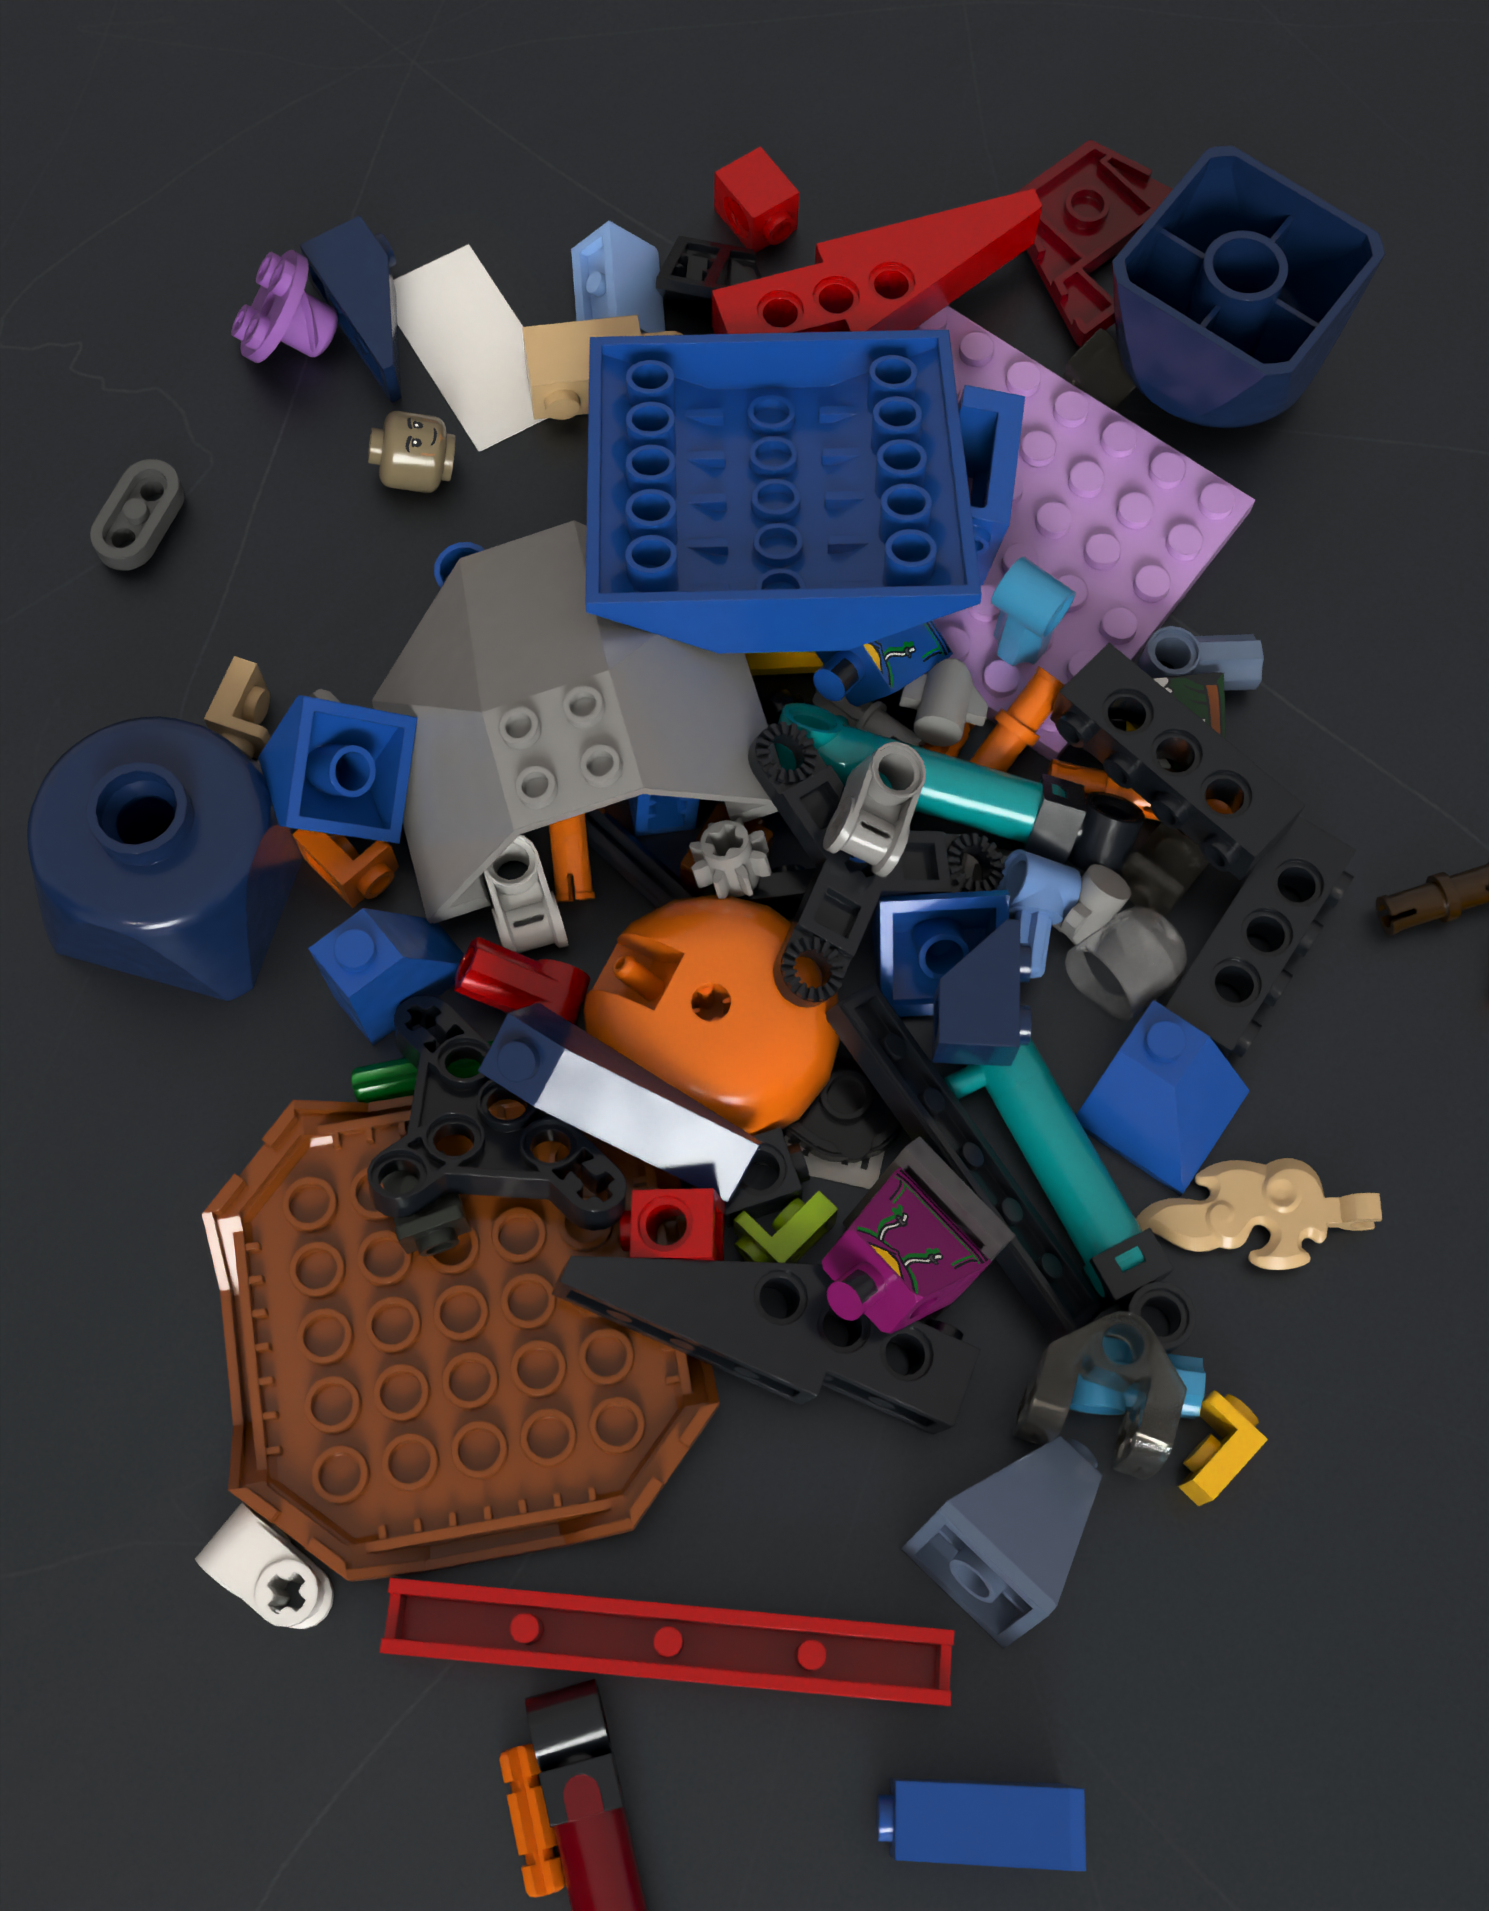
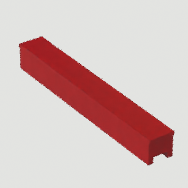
(668, 1642)

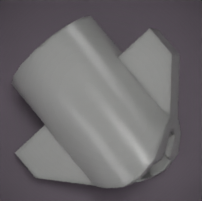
(944, 703)
(1100, 900)

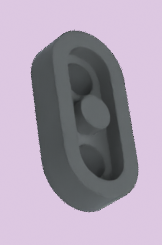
(132, 517)

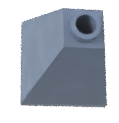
(1011, 1538)

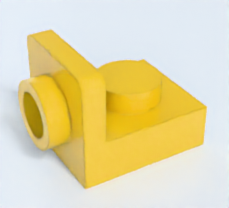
(1219, 1461)

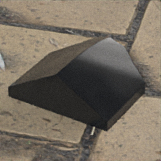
(703, 266)

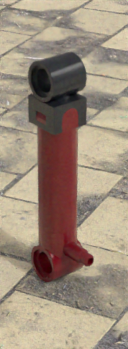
(585, 1798)

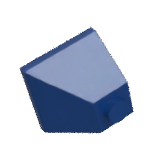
(1164, 1098)

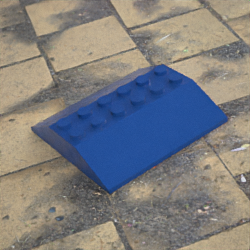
(777, 488)

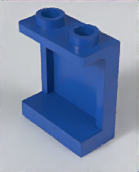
(991, 448)

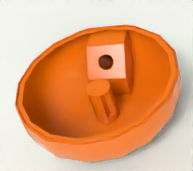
(702, 1011)

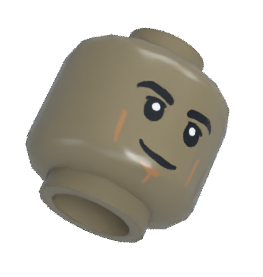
(412, 451)

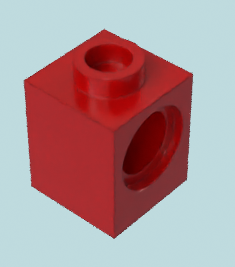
(756, 200)
(650, 1207)

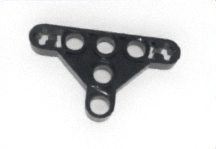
(501, 1150)

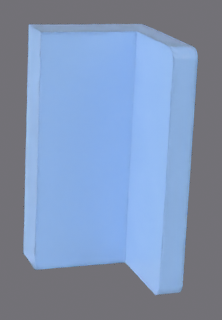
(617, 278)

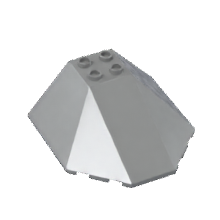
(553, 714)

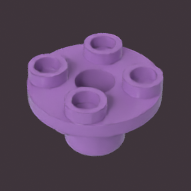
(284, 311)

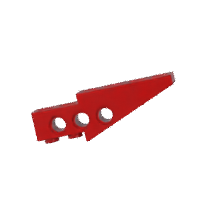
(886, 274)

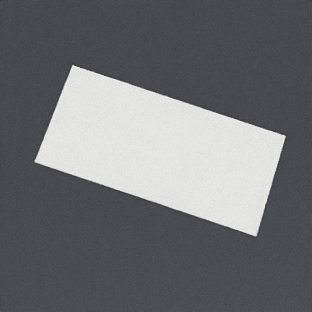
(468, 344)

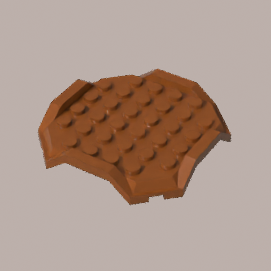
(440, 1399)

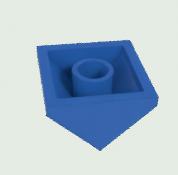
(340, 769)
(925, 938)

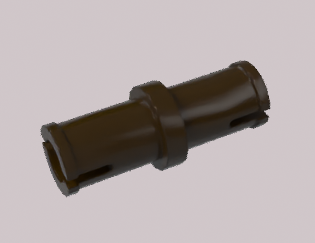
(1439, 898)

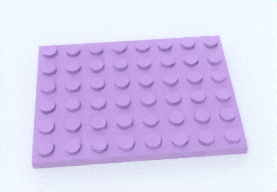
(1095, 510)

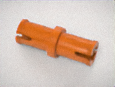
(1019, 723)

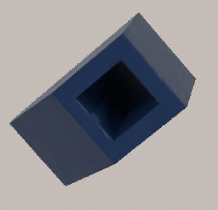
(979, 1003)

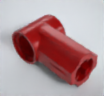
(515, 981)

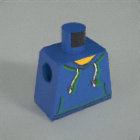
(881, 665)

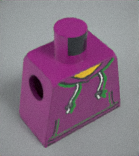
(900, 1259)

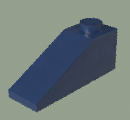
(355, 277)

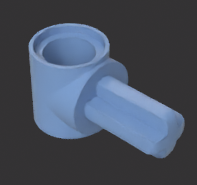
(1039, 897)

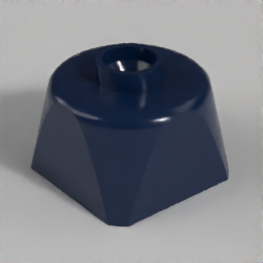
(1237, 291)
(161, 856)

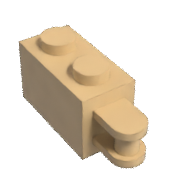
(560, 362)

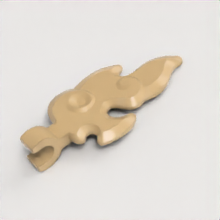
(1279, 1195)

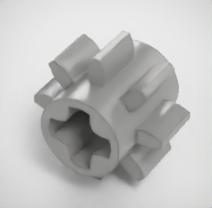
(730, 858)

